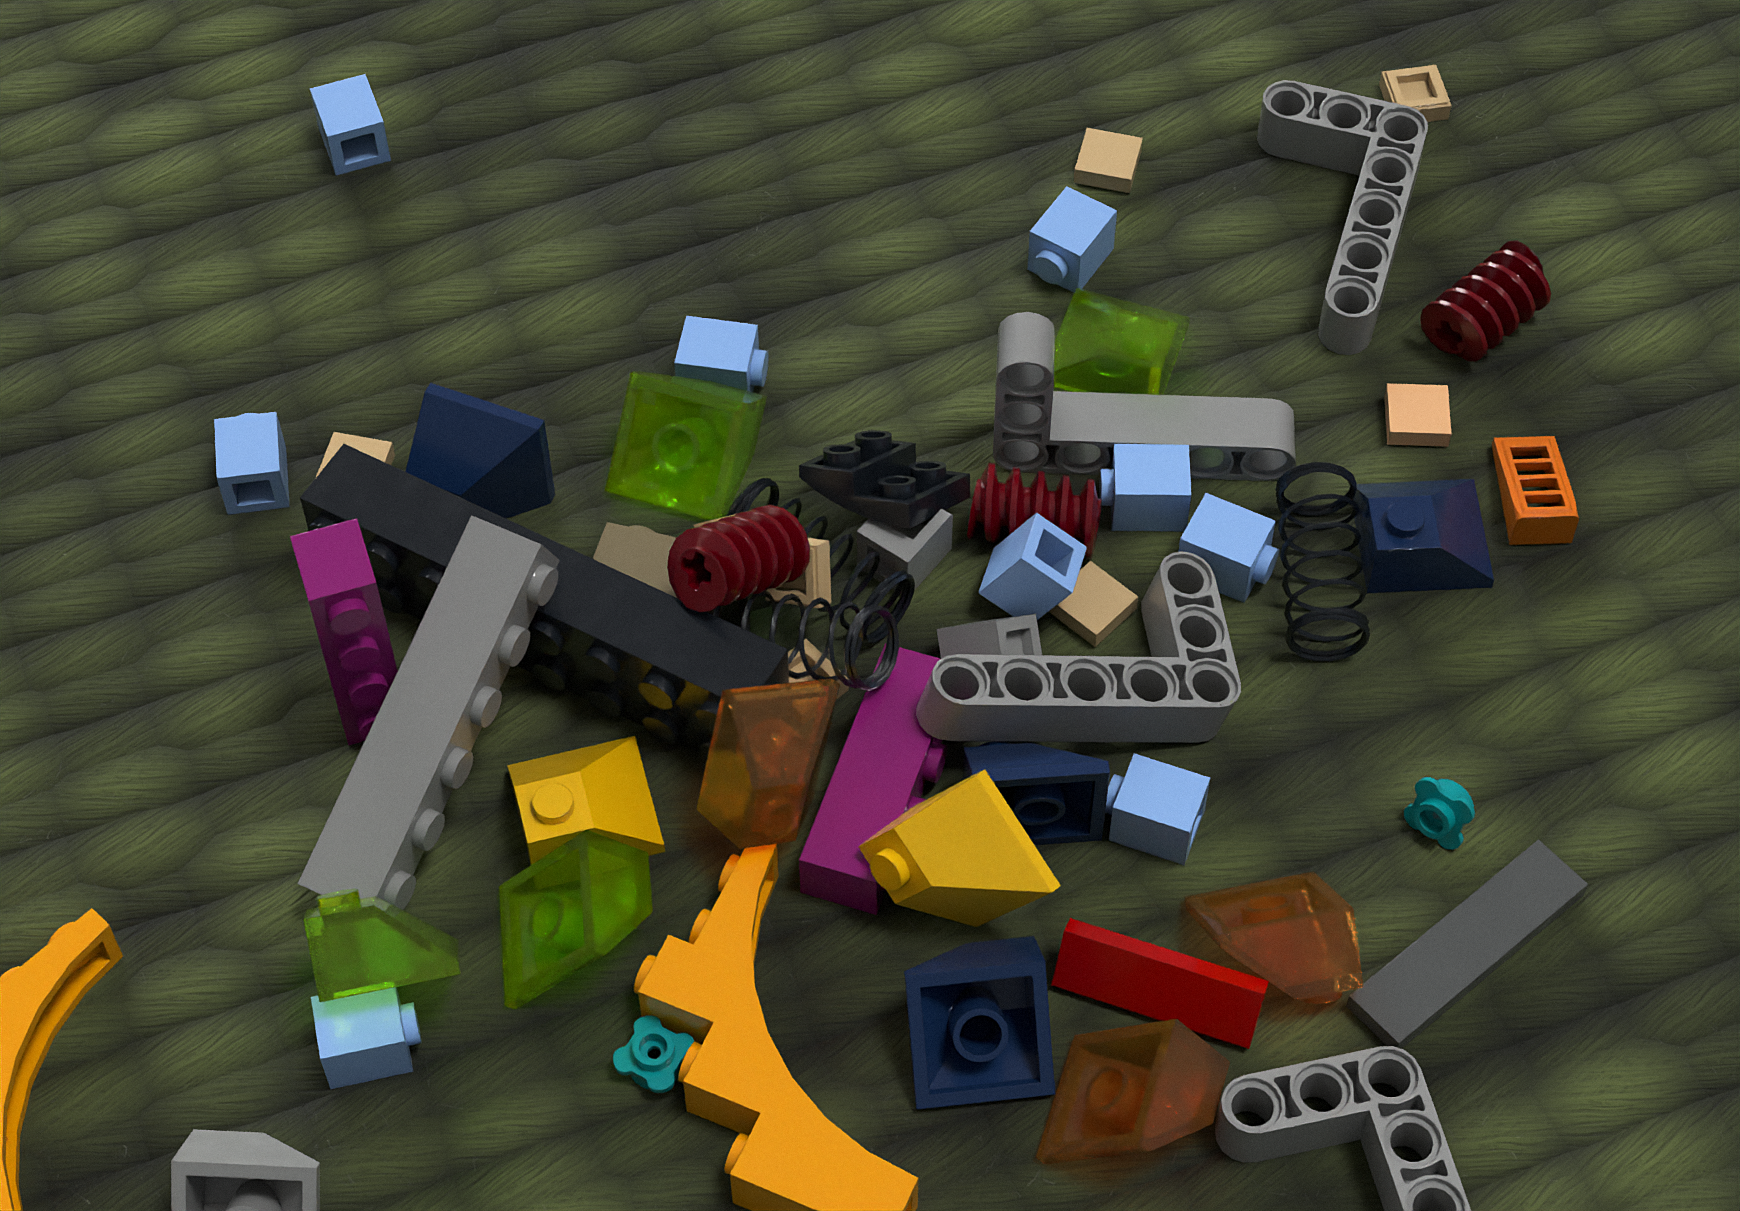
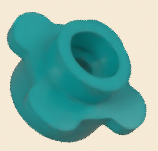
(1440, 811)
(653, 1074)

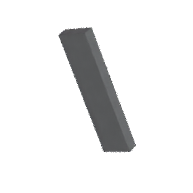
(1466, 946)

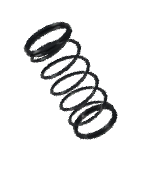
(745, 500)
(1345, 612)
(851, 649)

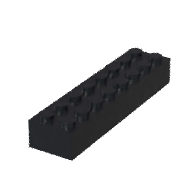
(597, 634)

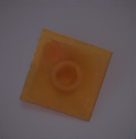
(766, 760)
(1287, 932)
(1132, 1092)

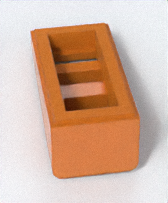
(1534, 524)

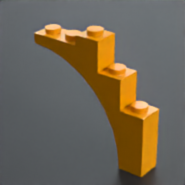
(32, 1011)
(736, 1077)

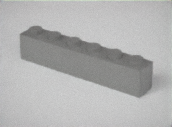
(433, 715)

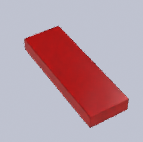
(1159, 982)

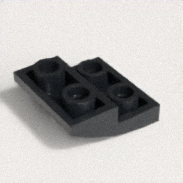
(884, 480)

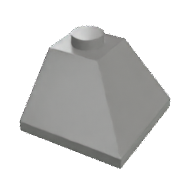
(242, 1174)

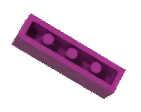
(347, 621)
(872, 785)

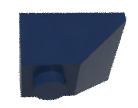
(482, 452)
(1422, 536)
(1049, 790)
(980, 1024)

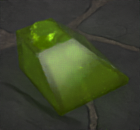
(1116, 346)
(684, 443)
(570, 912)
(373, 946)

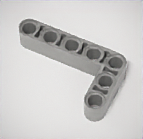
(1363, 138)
(1079, 429)
(1046, 698)
(1355, 1116)

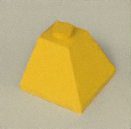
(583, 790)
(960, 856)

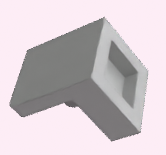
(901, 548)
(992, 637)

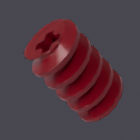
(1487, 303)
(1012, 504)
(737, 557)

